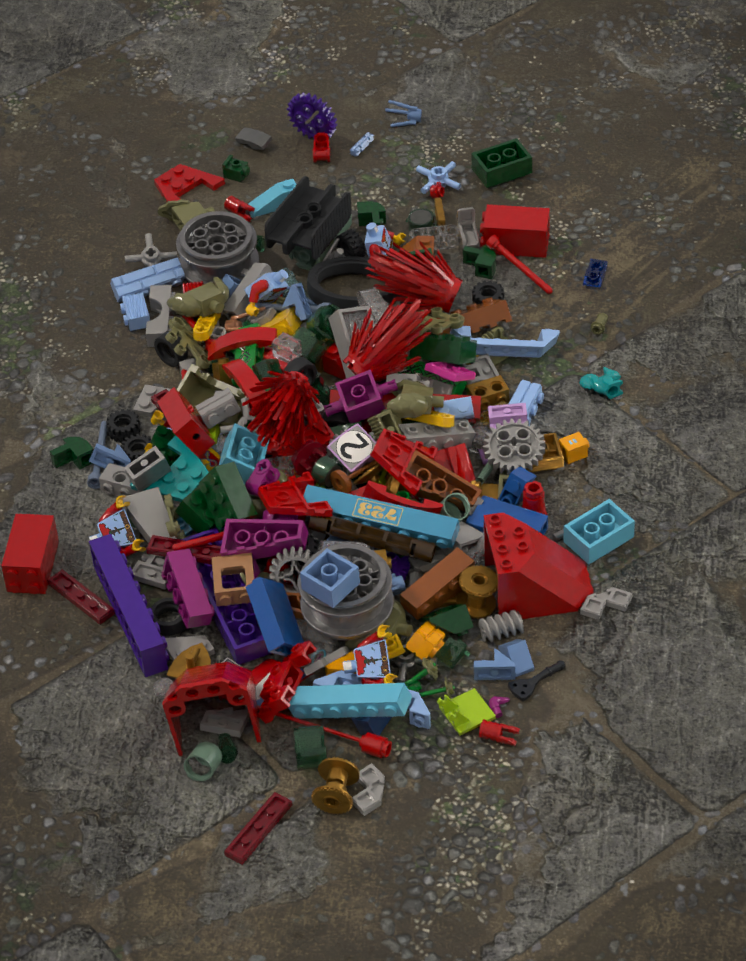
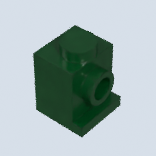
(235, 169)

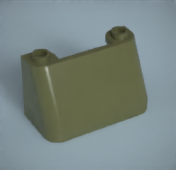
(200, 386)

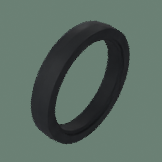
(334, 267)

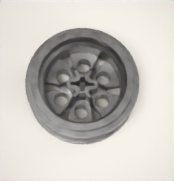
(216, 246)
(353, 615)

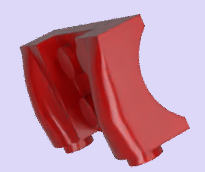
(456, 460)

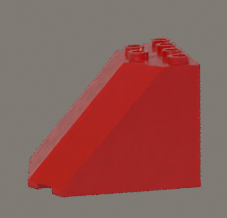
(533, 570)
(210, 682)

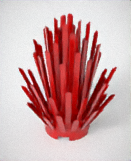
(428, 281)
(387, 343)
(282, 407)

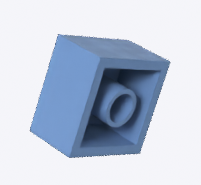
(330, 578)

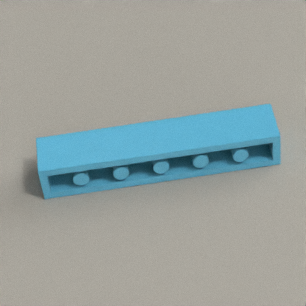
(350, 701)

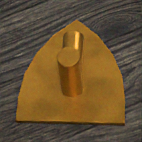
(189, 658)

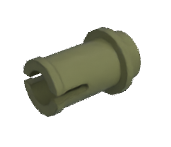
(597, 326)

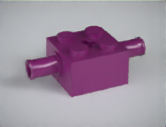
(360, 397)

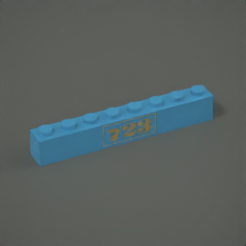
(387, 516)

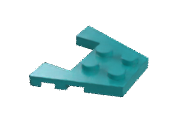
(184, 473)

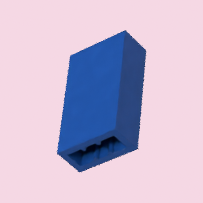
(491, 506)
(274, 615)

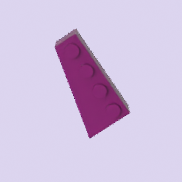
(262, 537)
(187, 588)

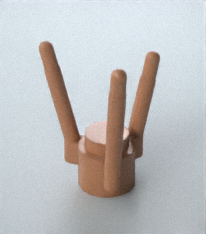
(234, 324)

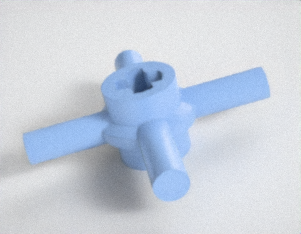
(438, 174)

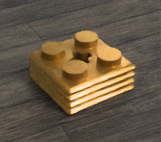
(553, 454)

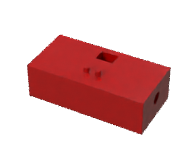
(186, 422)

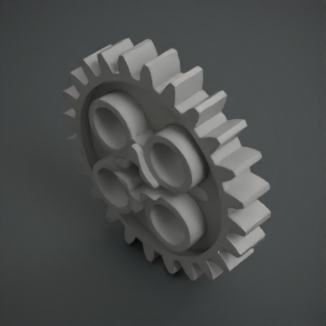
(514, 446)

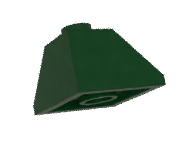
(450, 619)

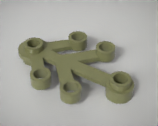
(438, 325)
(177, 326)
(173, 525)

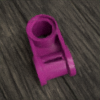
(261, 477)

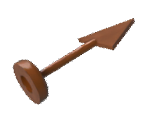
(342, 481)

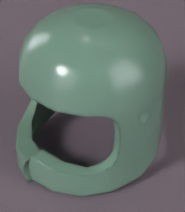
(451, 509)
(208, 755)

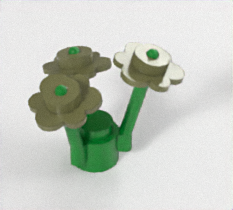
(431, 669)

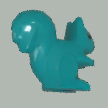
(606, 384)

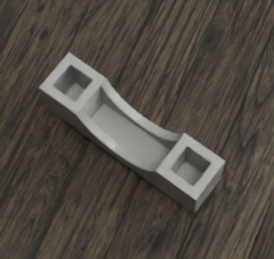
(158, 298)

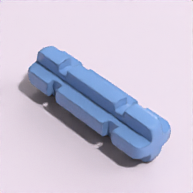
(361, 144)

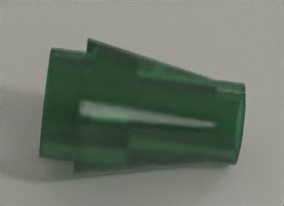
(227, 748)

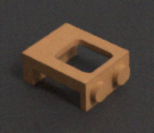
(232, 565)

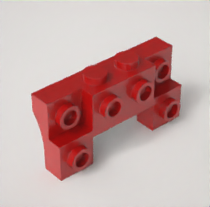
(284, 681)

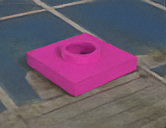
(450, 371)

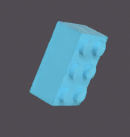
(243, 449)
(599, 531)

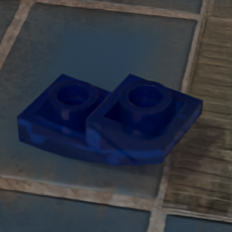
(595, 273)

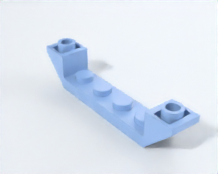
(512, 347)
(418, 711)

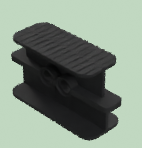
(308, 218)

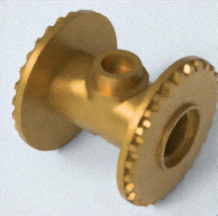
(477, 592)
(334, 795)

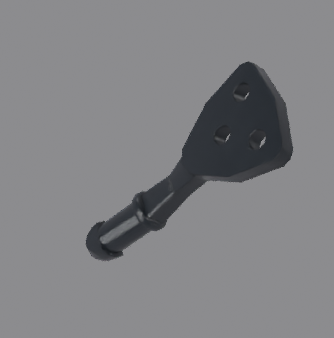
(525, 687)

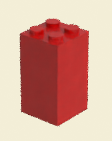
(521, 229)
(30, 553)

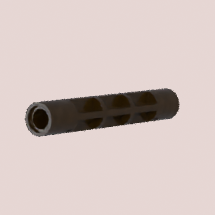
(374, 537)

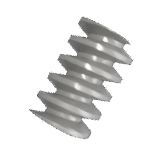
(499, 625)

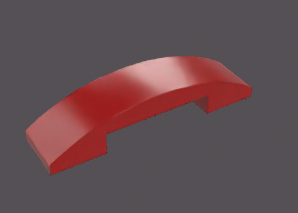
(239, 338)
(243, 377)
(378, 492)

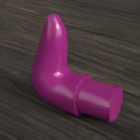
(494, 704)

